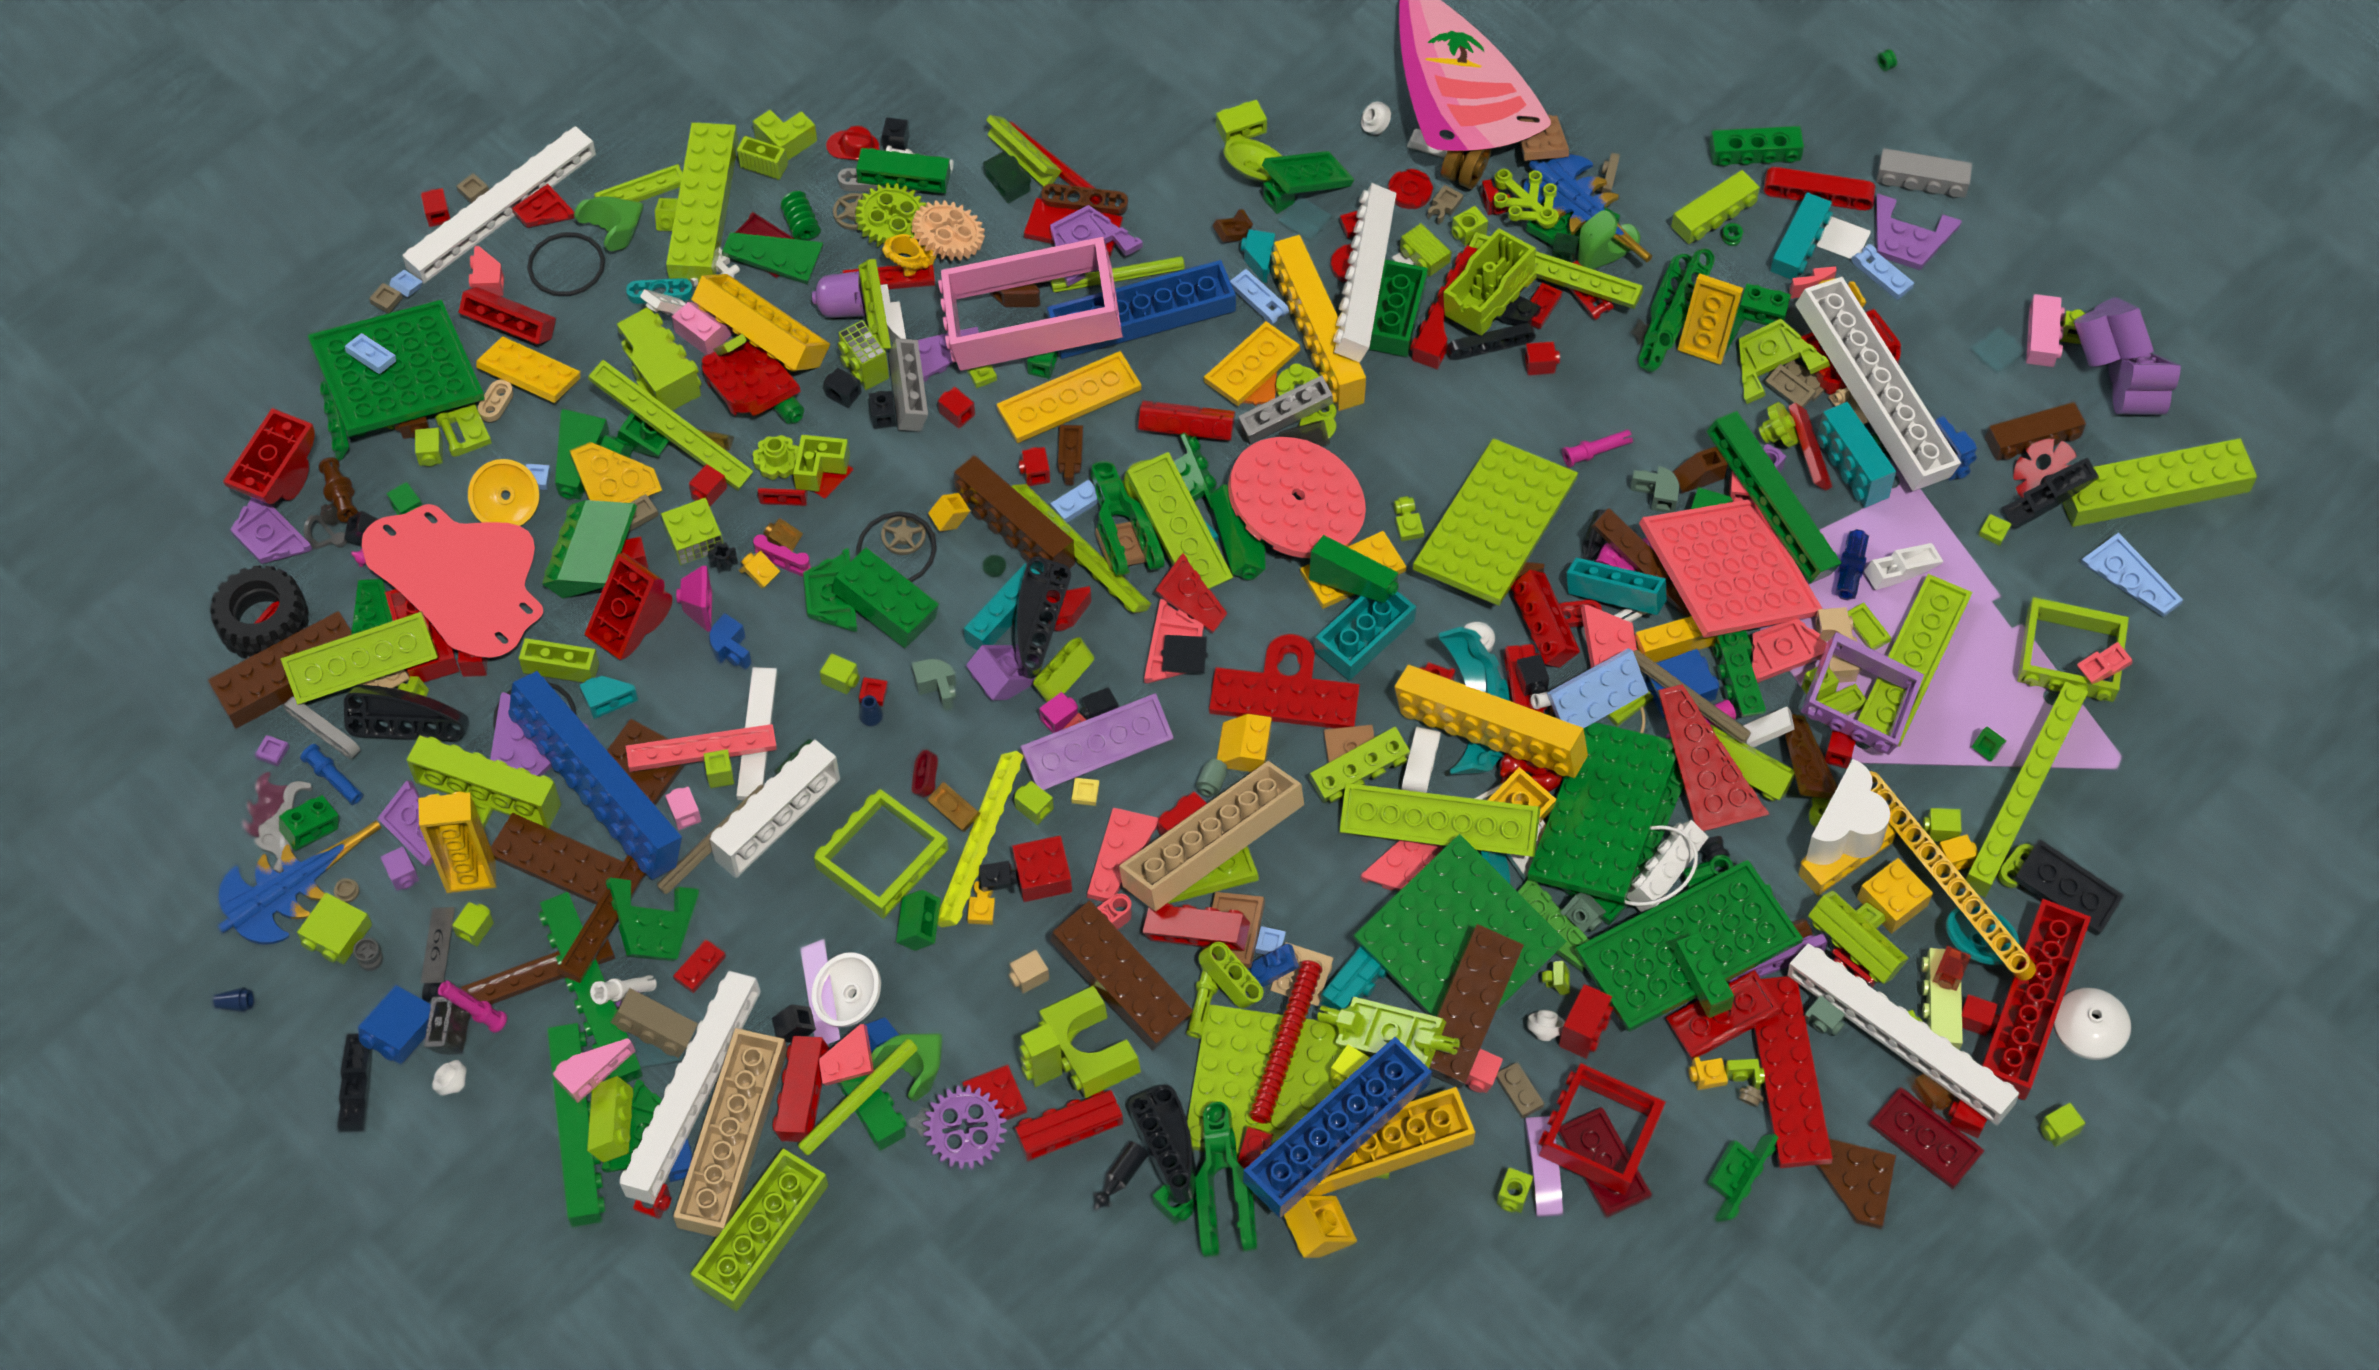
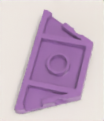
(267, 533)

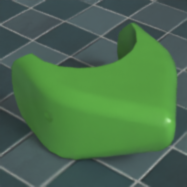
(613, 214)
(1596, 240)
(921, 1065)

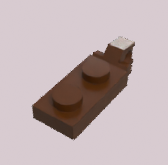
(1070, 451)

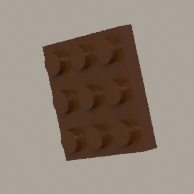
(652, 781)

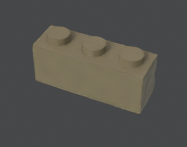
(654, 1023)

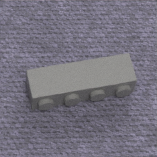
(1924, 173)
(908, 384)
(1286, 409)

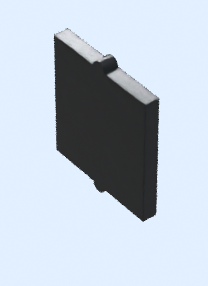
(1184, 654)

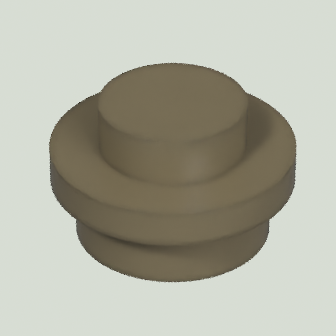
(346, 890)
(1750, 1096)

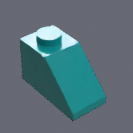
(1258, 252)
(607, 695)

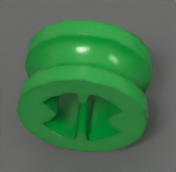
(1886, 60)
(1732, 240)

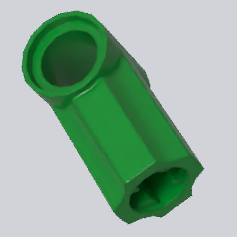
(1706, 870)

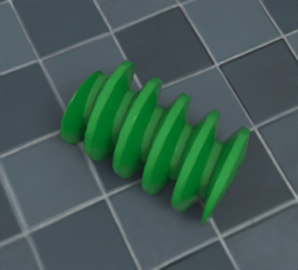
(800, 216)

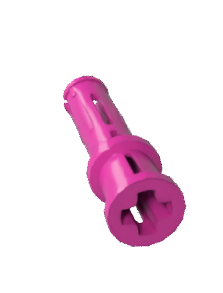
(1587, 450)
(480, 1010)

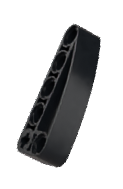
(1033, 606)
(395, 707)
(1167, 1139)

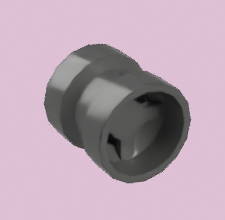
(364, 950)

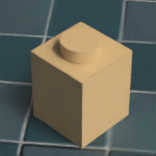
(1028, 972)

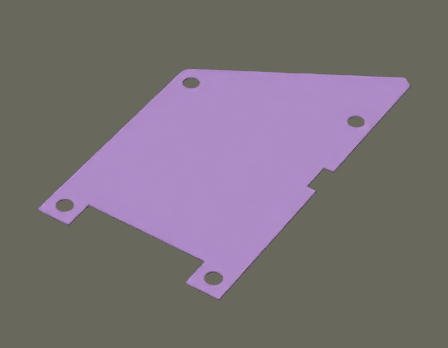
(1982, 661)

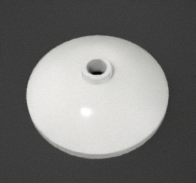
(849, 975)
(2090, 1036)

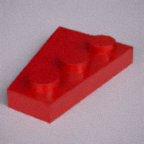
(1188, 593)

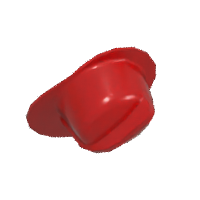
(849, 142)

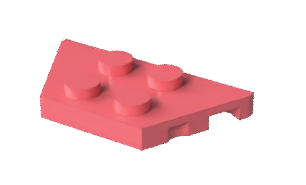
(1168, 623)
(1606, 634)
(1784, 648)
(1401, 864)

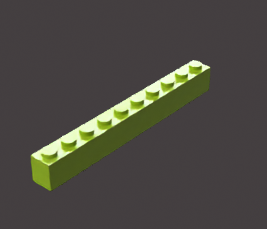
(2026, 788)

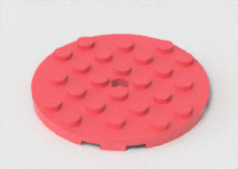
(1277, 468)

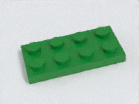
(1307, 172)

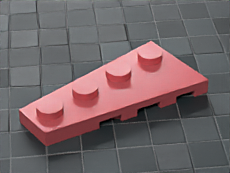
(1124, 837)

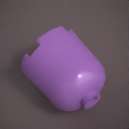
(840, 295)

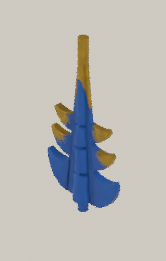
(1576, 195)
(252, 908)

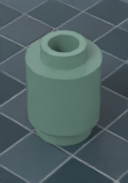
(1212, 777)

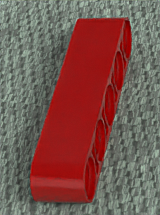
(1839, 190)

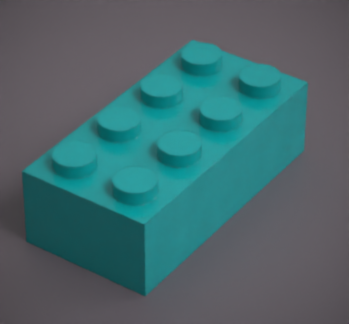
(1855, 455)
(1363, 632)

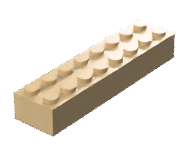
(1211, 835)
(730, 1132)

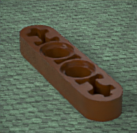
(1085, 196)

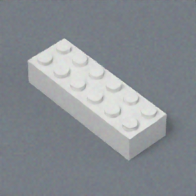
(774, 808)

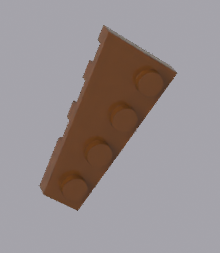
(1808, 762)

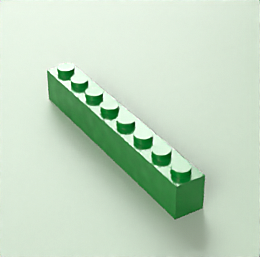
(1773, 497)
(564, 928)
(573, 1120)

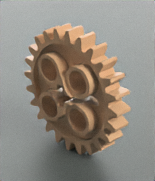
(948, 230)

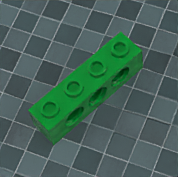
(1756, 145)

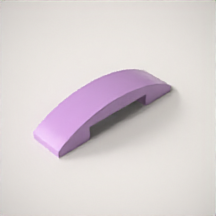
(1545, 1173)

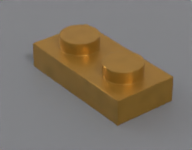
(953, 806)

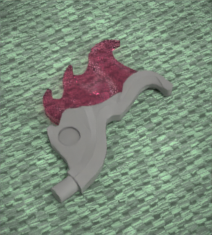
(271, 804)

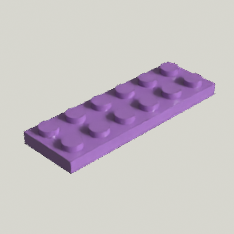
(1096, 742)

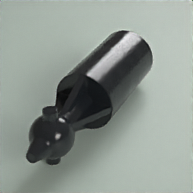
(1592, 541)
(1121, 1173)

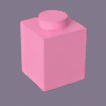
(683, 807)

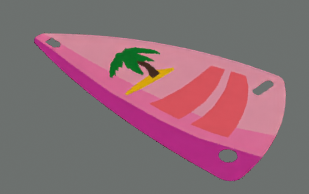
(1462, 82)

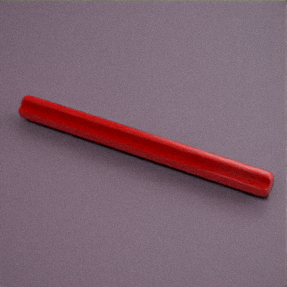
(1067, 173)

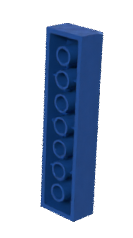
(1159, 303)
(1337, 1127)

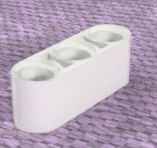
(1421, 760)

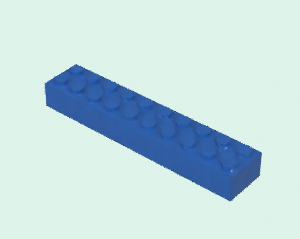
(594, 775)

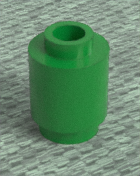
(790, 410)

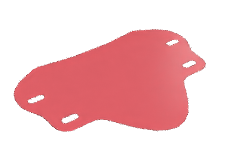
(458, 576)

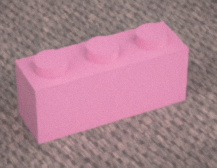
(2044, 330)

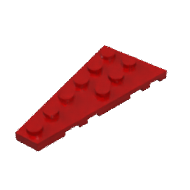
(1710, 777)

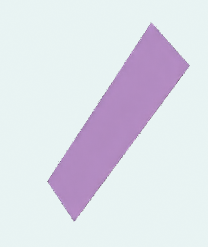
(813, 959)

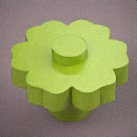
(1779, 426)
(775, 457)

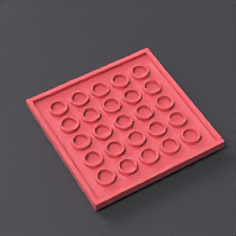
(1730, 567)

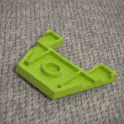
(1768, 349)

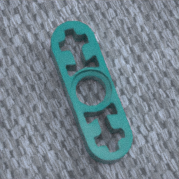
(676, 284)

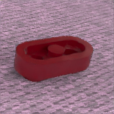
(924, 773)

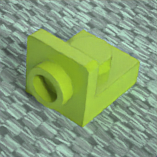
(665, 213)
(1743, 1069)

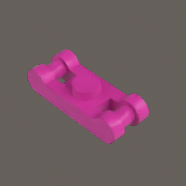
(782, 556)

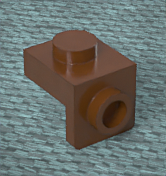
(1233, 228)
(408, 427)

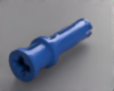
(324, 767)

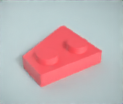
(848, 1058)

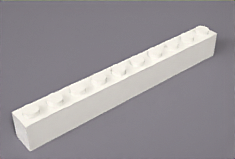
(496, 205)
(1364, 272)
(1904, 1034)
(689, 1088)

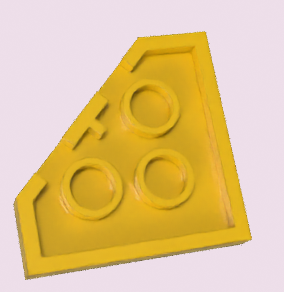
(612, 475)

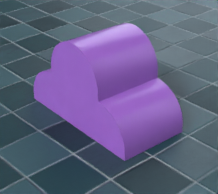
(2113, 333)
(2143, 384)

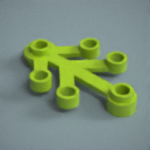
(1545, 216)

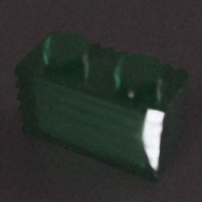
(1006, 176)

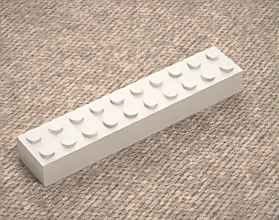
(1877, 383)

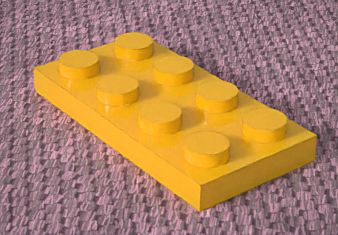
(1710, 319)
(1251, 363)
(528, 369)
(1375, 547)

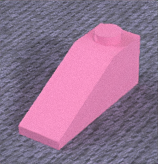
(587, 1070)

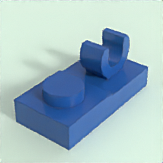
(1274, 965)

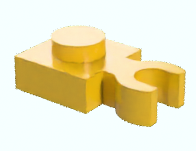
(981, 907)

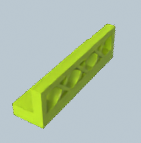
(1023, 150)

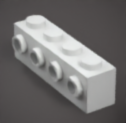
(1666, 865)

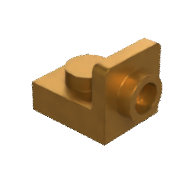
(782, 534)

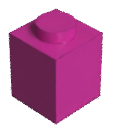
(1058, 712)

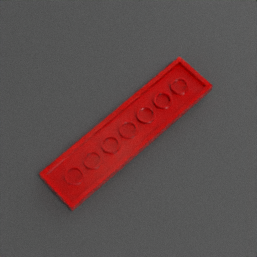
(1792, 1080)

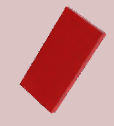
(1043, 216)
(1750, 1008)

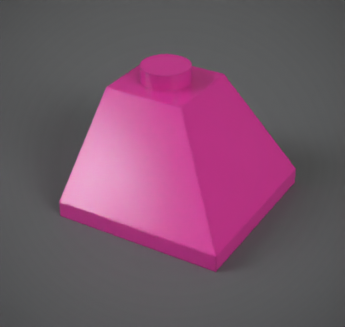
(697, 597)

